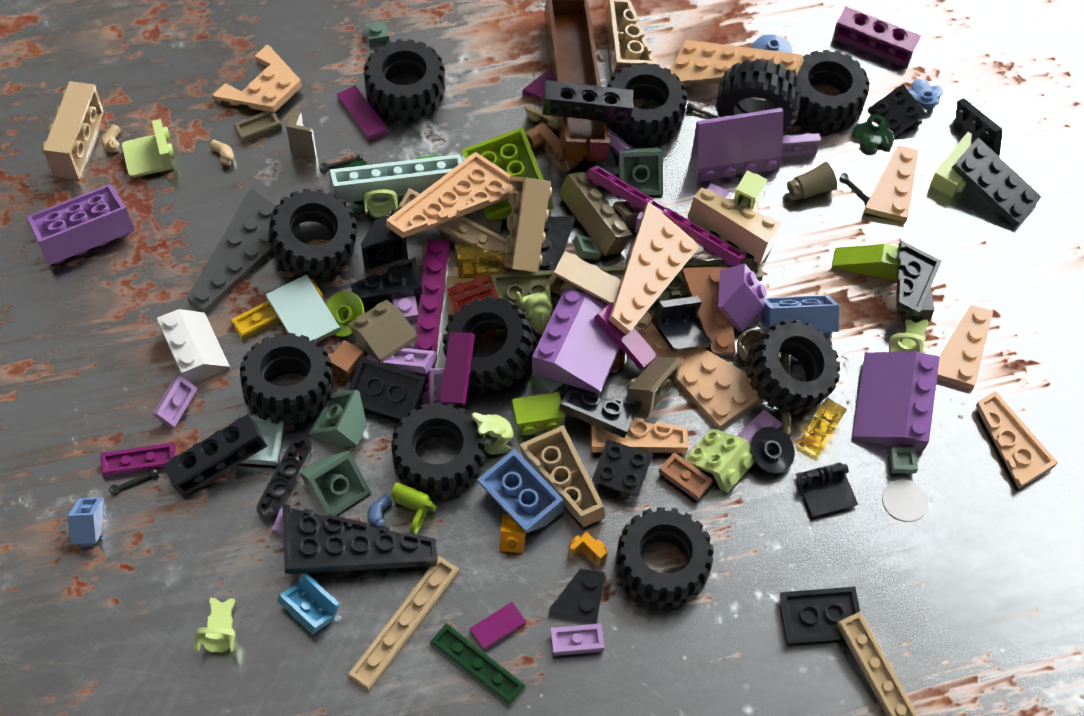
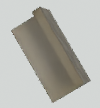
(300, 137)

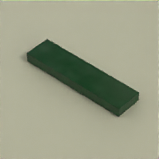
(478, 665)

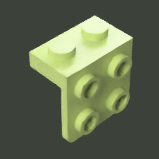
(149, 153)
(723, 456)

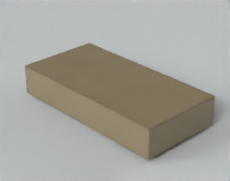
(257, 126)

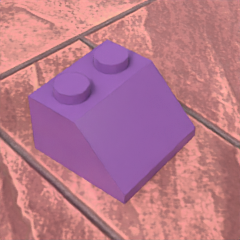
(740, 295)

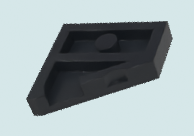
(580, 597)

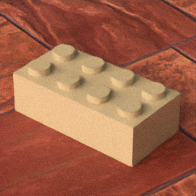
(73, 130)

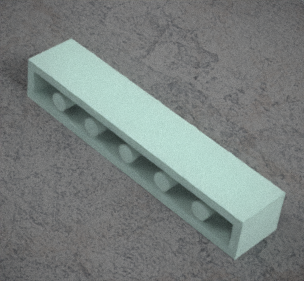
(398, 176)

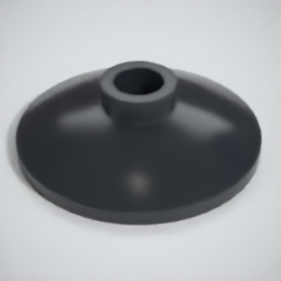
(778, 444)

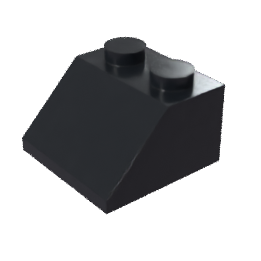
(382, 246)

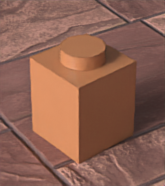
(345, 360)

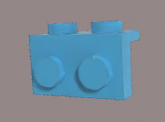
(309, 603)

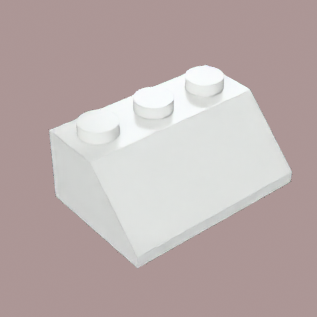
(193, 345)

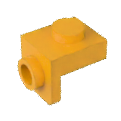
(511, 535)
(592, 548)

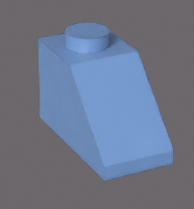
(86, 521)

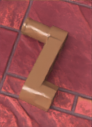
(544, 137)

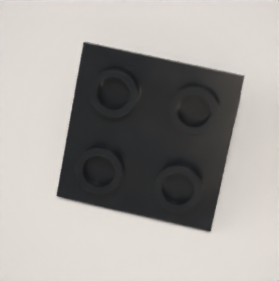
(899, 110)
(622, 468)
(827, 489)

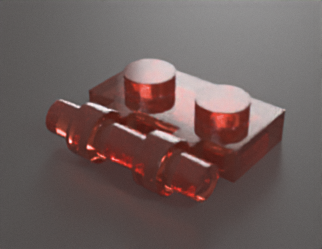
(481, 292)

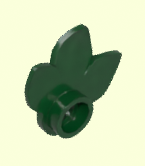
(873, 135)

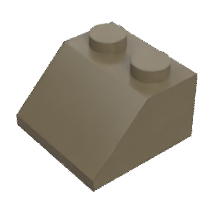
(382, 331)
(654, 383)

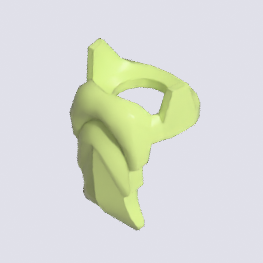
(382, 206)
(537, 308)
(912, 340)
(496, 427)
(218, 634)

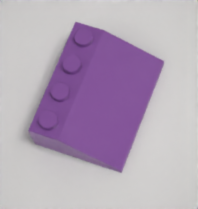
(737, 144)
(80, 224)
(575, 344)
(896, 399)

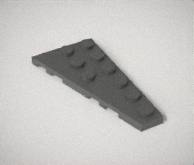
(237, 253)

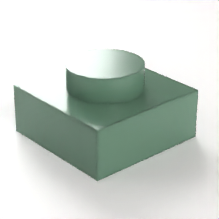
(377, 32)
(586, 247)
(903, 460)

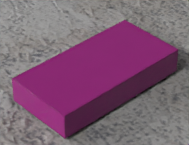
(497, 626)

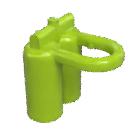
(414, 500)

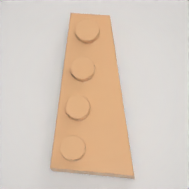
(645, 437)
(1016, 443)

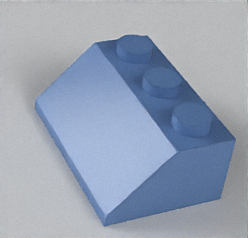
(816, 310)
(522, 492)

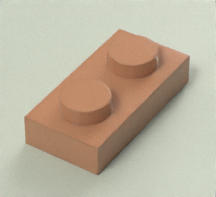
(685, 476)

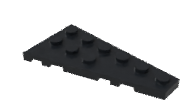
(345, 544)

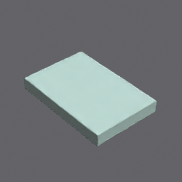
(303, 310)

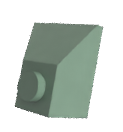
(642, 169)
(341, 420)
(335, 482)

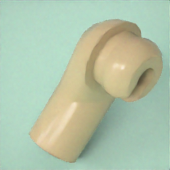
(108, 139)
(224, 150)

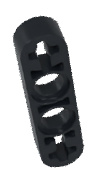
(282, 478)

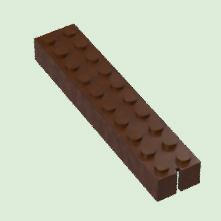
(575, 61)

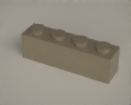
(595, 213)

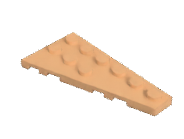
(709, 61)
(461, 191)
(653, 263)
(708, 380)

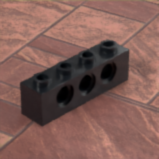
(587, 102)
(214, 455)

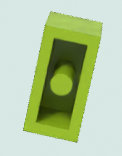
(537, 413)

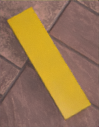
(258, 318)

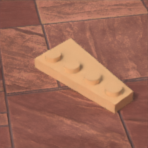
(894, 190)
(964, 350)

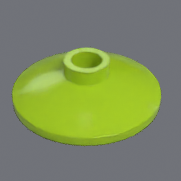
(340, 305)

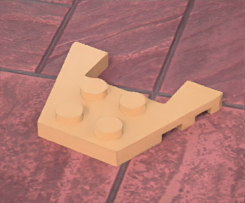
(268, 89)

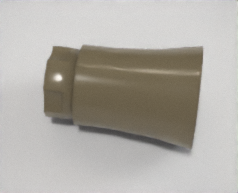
(813, 182)

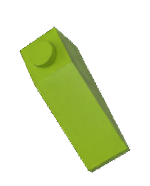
(871, 260)

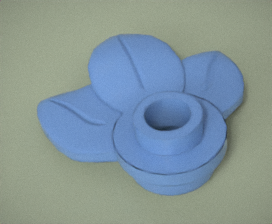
(926, 94)

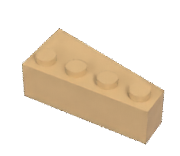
(625, 37)
(527, 222)
(734, 223)
(583, 277)
(560, 466)

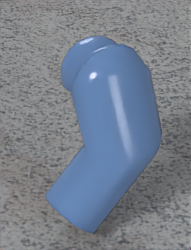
(375, 511)

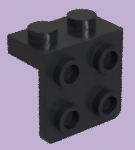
(678, 326)

